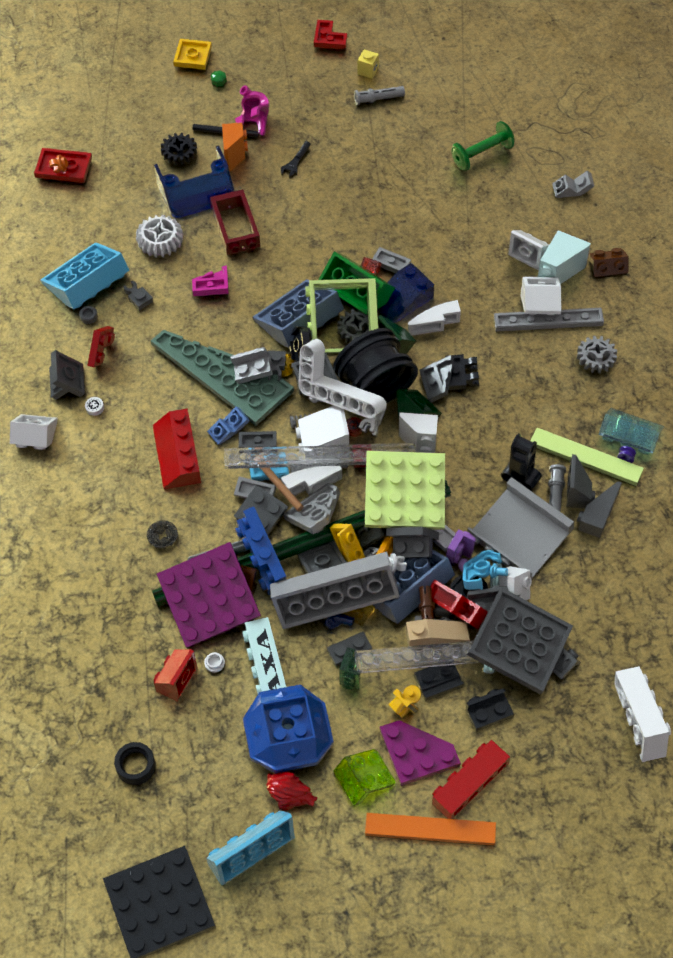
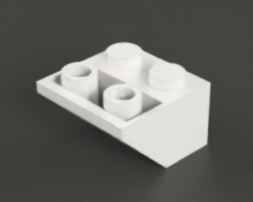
(541, 295)

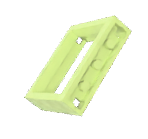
(314, 285)

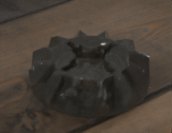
(158, 528)

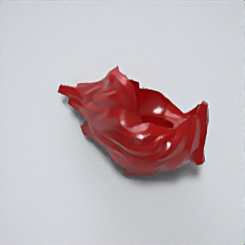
(289, 791)

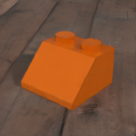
(234, 144)

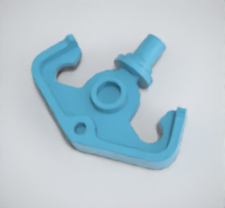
(481, 567)

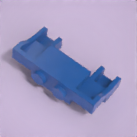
(262, 551)

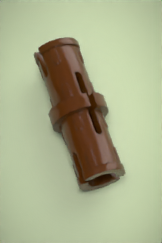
(426, 605)

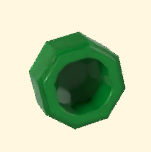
(218, 78)

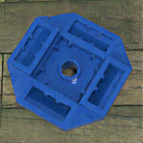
(284, 748)

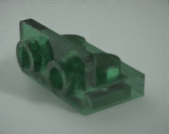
(348, 674)

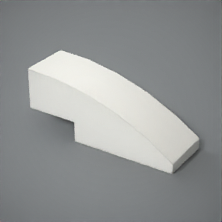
(435, 318)
(311, 478)

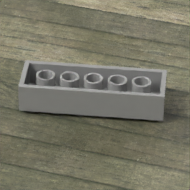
(334, 590)

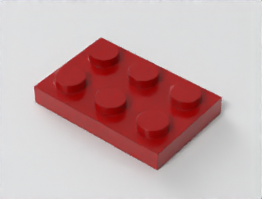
(77, 165)

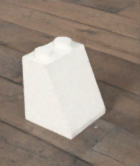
(323, 428)

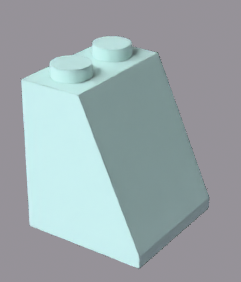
(564, 257)

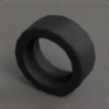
(130, 748)

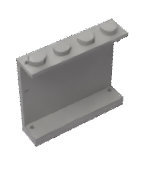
(522, 528)

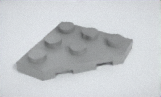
(316, 511)

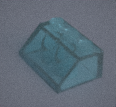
(630, 431)

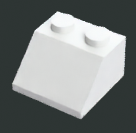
(526, 248)
(419, 430)
(32, 431)

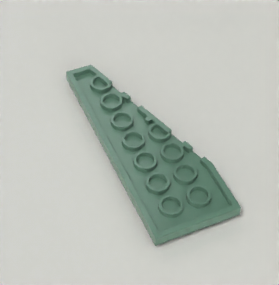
(217, 373)

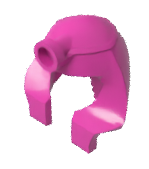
(255, 109)

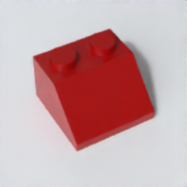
(176, 673)

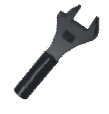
(292, 165)

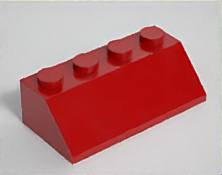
(176, 450)

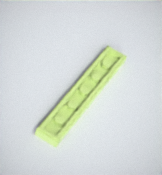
(587, 456)

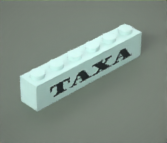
(264, 655)

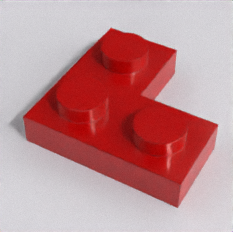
(326, 38)
(101, 338)

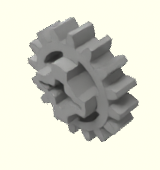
(597, 354)

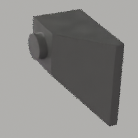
(578, 485)

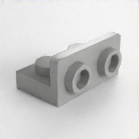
(252, 365)

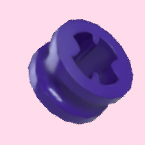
(627, 453)

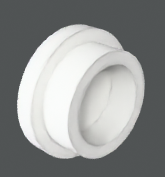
(214, 662)

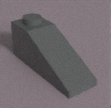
(598, 511)

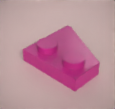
(211, 283)

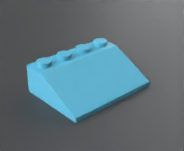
(86, 275)
(251, 846)

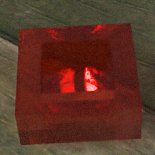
(371, 265)

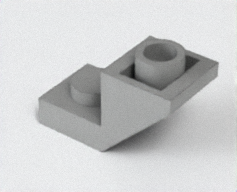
(568, 187)

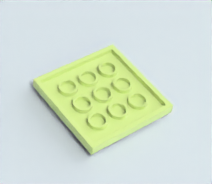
(405, 490)

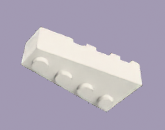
(643, 713)

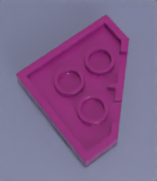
(416, 752)

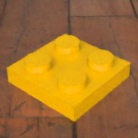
(192, 54)

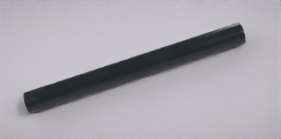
(215, 129)

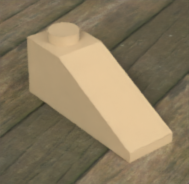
(435, 632)

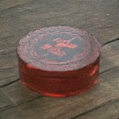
(353, 426)

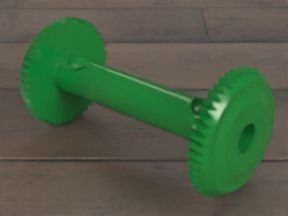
(504, 136)

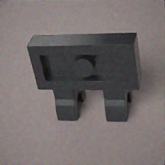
(458, 376)

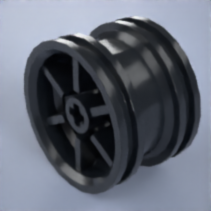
(375, 364)

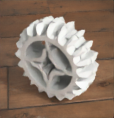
(159, 236)

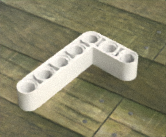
(316, 385)

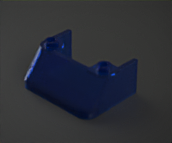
(195, 193)

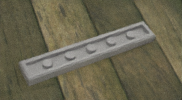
(567, 319)

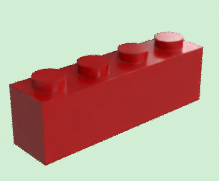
(470, 780)

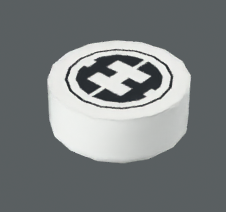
(94, 406)

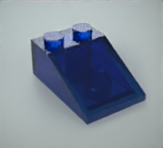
(410, 293)

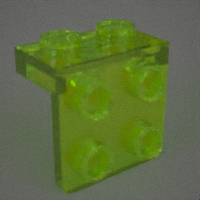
(363, 774)

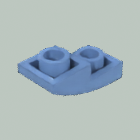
(229, 426)

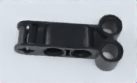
(522, 463)

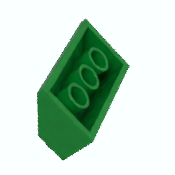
(344, 268)

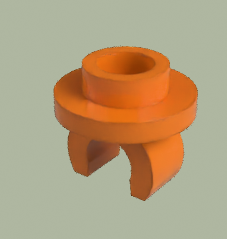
(59, 164)

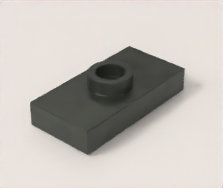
(369, 536)

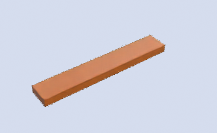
(430, 829)

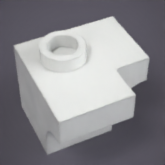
(517, 581)

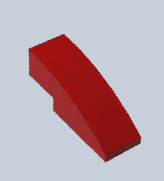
(457, 604)

